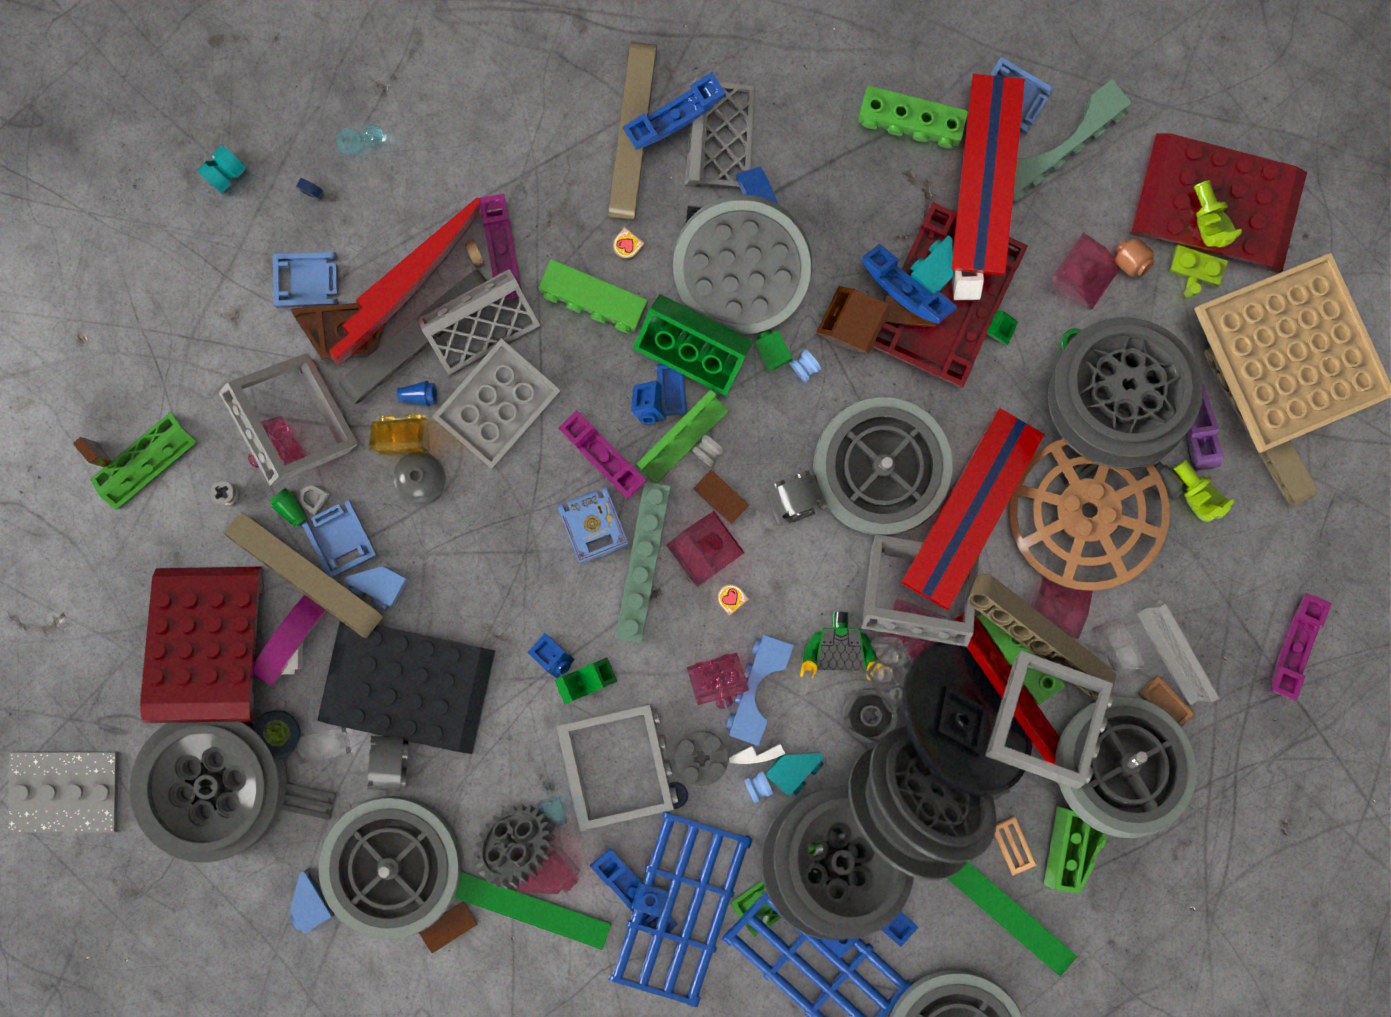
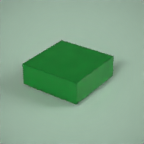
(1002, 327)

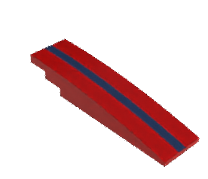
(988, 174)
(400, 283)
(972, 509)

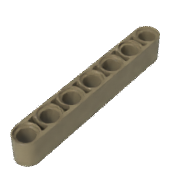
(635, 103)
(1281, 460)
(303, 575)
(1035, 630)

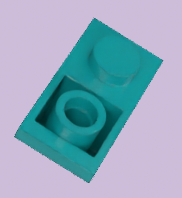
(936, 269)
(792, 769)

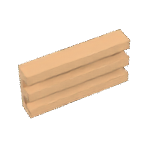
(1022, 867)

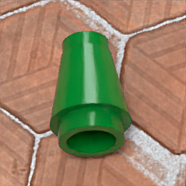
(288, 507)

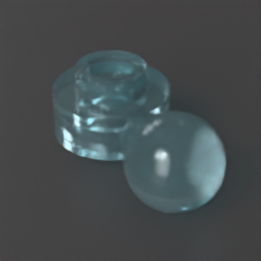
(371, 135)

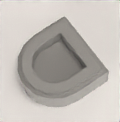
(313, 498)

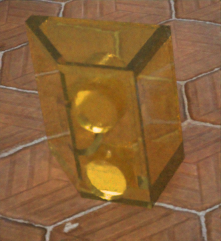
(399, 436)

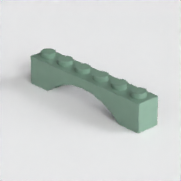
(1101, 108)
(643, 562)

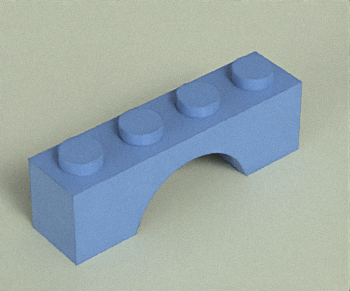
(770, 656)

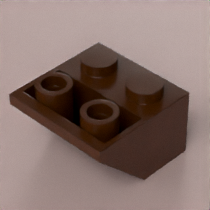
(853, 319)

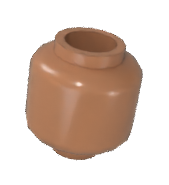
(1134, 257)

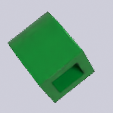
(585, 680)

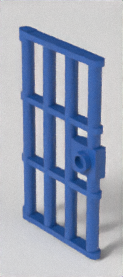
(660, 903)
(832, 950)

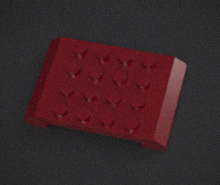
(1258, 192)
(955, 342)
(201, 645)

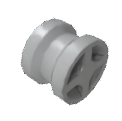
(708, 450)

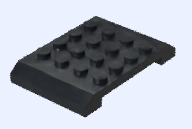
(407, 687)

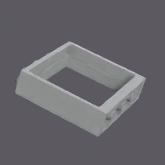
(255, 434)
(908, 623)
(1003, 721)
(575, 777)

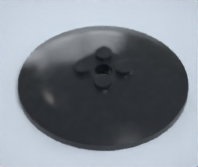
(947, 684)

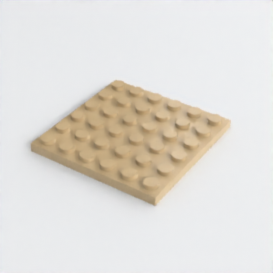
(1294, 352)

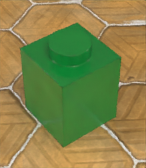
(772, 350)

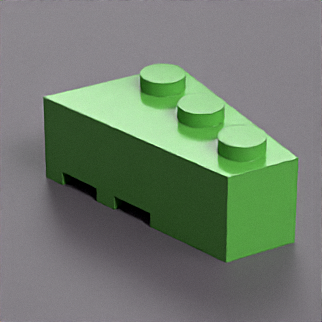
(1072, 852)

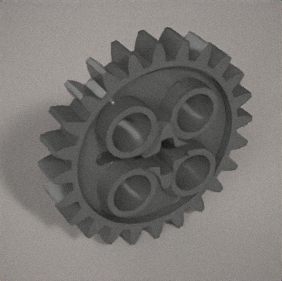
(514, 846)

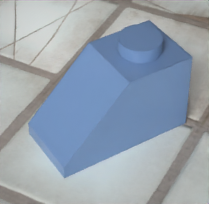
(308, 903)

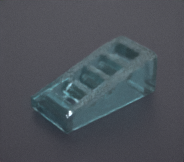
(553, 810)

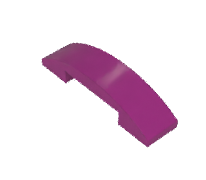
(499, 237)
(602, 455)
(287, 639)
(1297, 646)

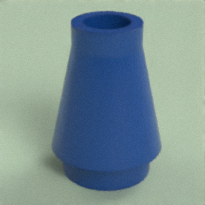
(418, 394)

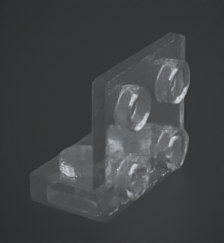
(889, 670)

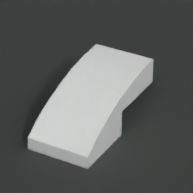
(748, 755)

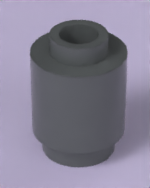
(1170, 479)

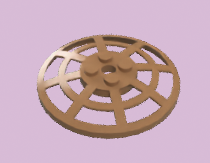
(1087, 529)

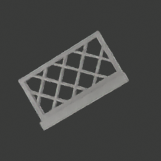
(697, 139)
(464, 307)
(1176, 653)

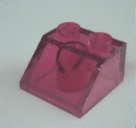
(1086, 271)
(705, 548)
(1062, 606)
(558, 875)

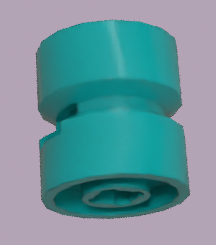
(221, 169)

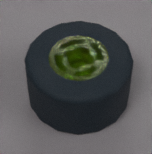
(285, 725)

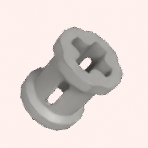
(232, 492)

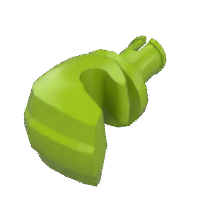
(1212, 222)
(1202, 496)

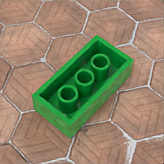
(692, 344)

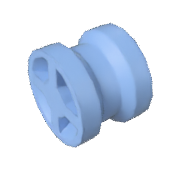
(805, 365)
(758, 787)

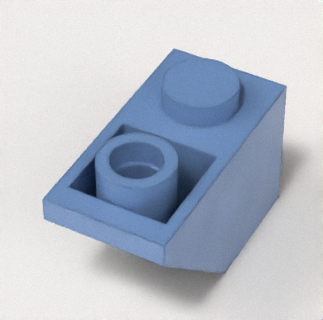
(379, 583)

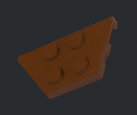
(325, 328)

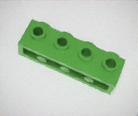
(912, 116)
(593, 296)
(1038, 684)

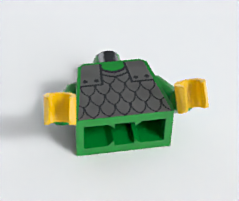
(838, 648)

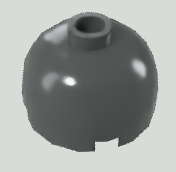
(419, 477)

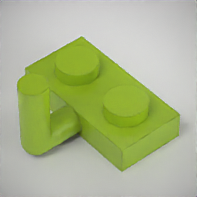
(1197, 267)

